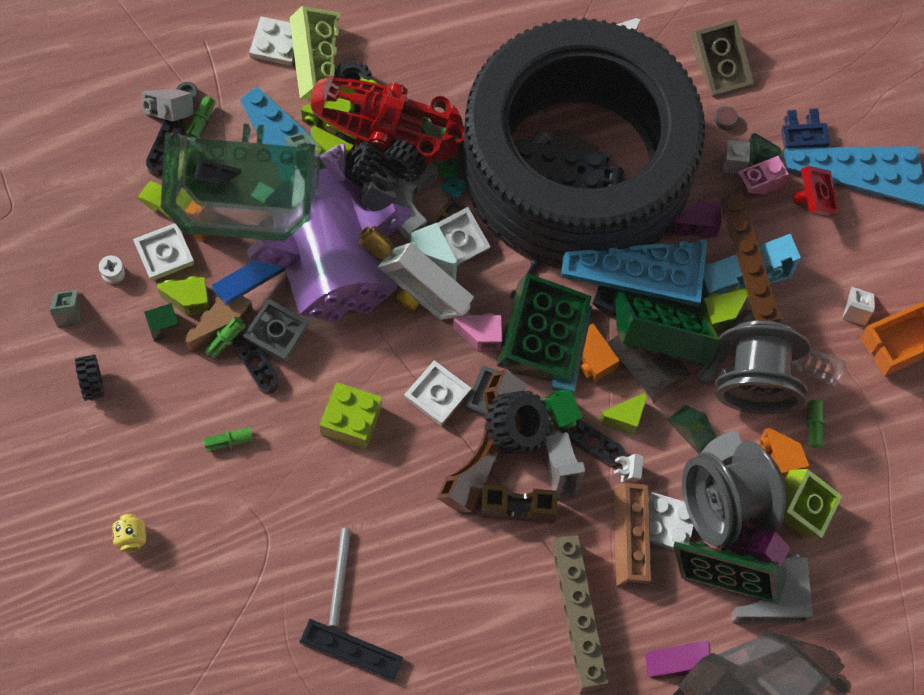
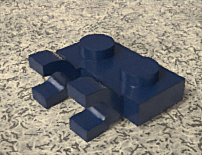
(806, 135)

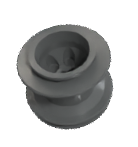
(762, 368)
(725, 496)

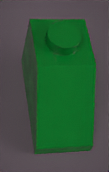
(562, 408)

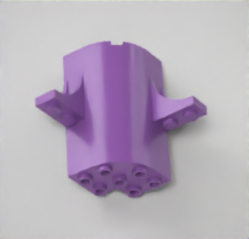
(324, 258)

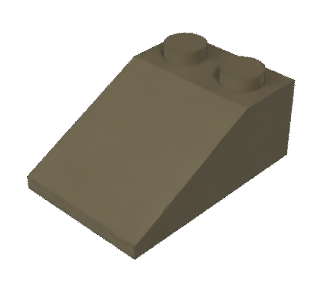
(722, 57)

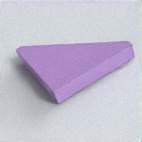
(335, 161)

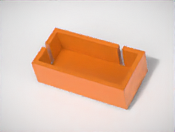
(896, 339)

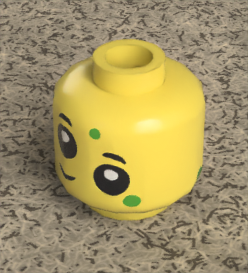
(129, 533)

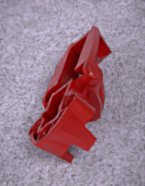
(388, 116)

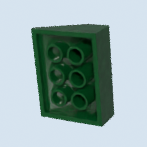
(665, 327)
(544, 329)
(730, 571)

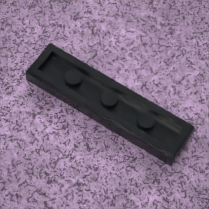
(351, 650)

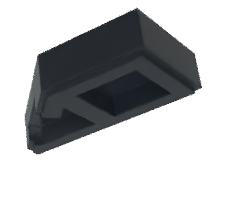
(214, 173)

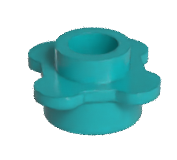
(451, 191)

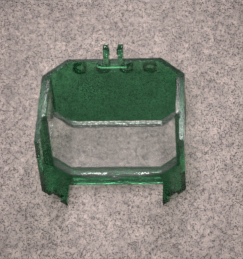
(264, 202)

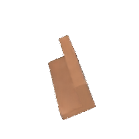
(632, 534)

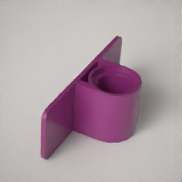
(676, 659)

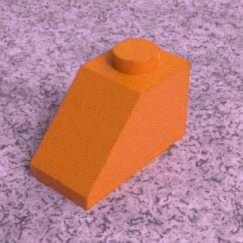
(597, 357)

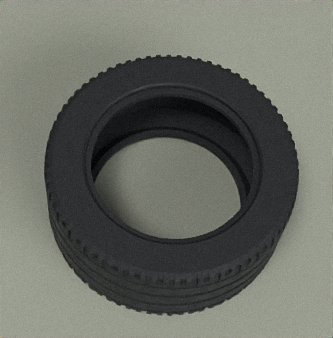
(595, 66)

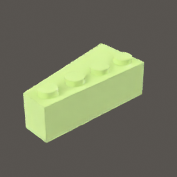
(314, 46)

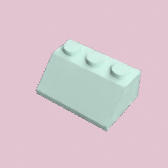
(434, 245)

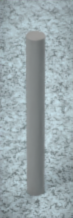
(339, 578)

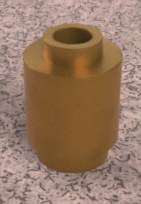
(375, 242)

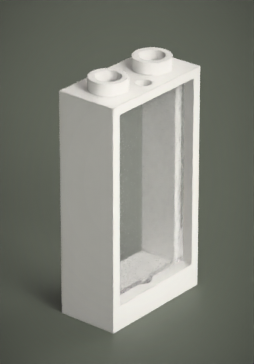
(426, 282)

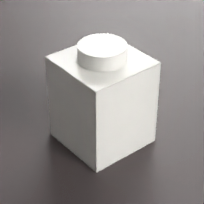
(735, 156)

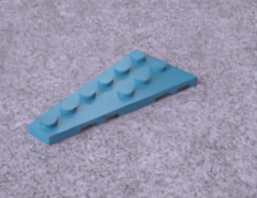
(264, 111)
(868, 170)
(651, 270)

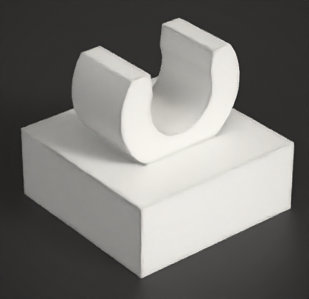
(631, 468)

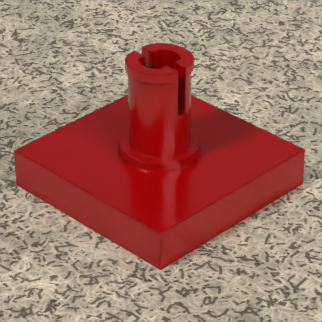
(818, 192)

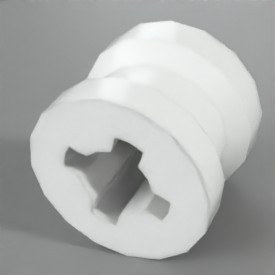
(113, 275)

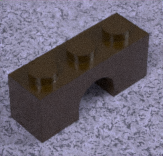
(534, 506)

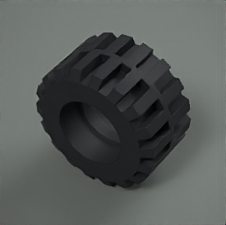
(533, 420)

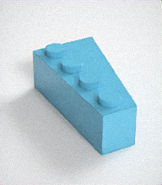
(779, 258)

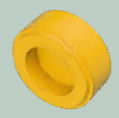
(407, 300)

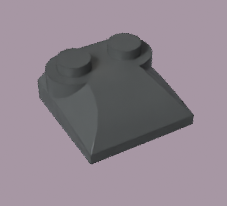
(277, 331)

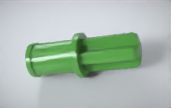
(201, 117)
(225, 337)
(815, 423)
(228, 439)

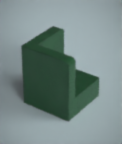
(160, 319)

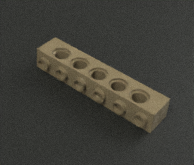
(579, 614)

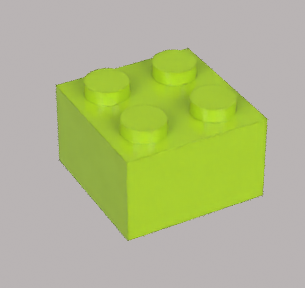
(351, 415)
(809, 503)

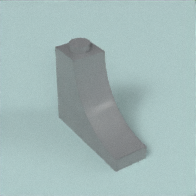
(563, 468)
(794, 602)

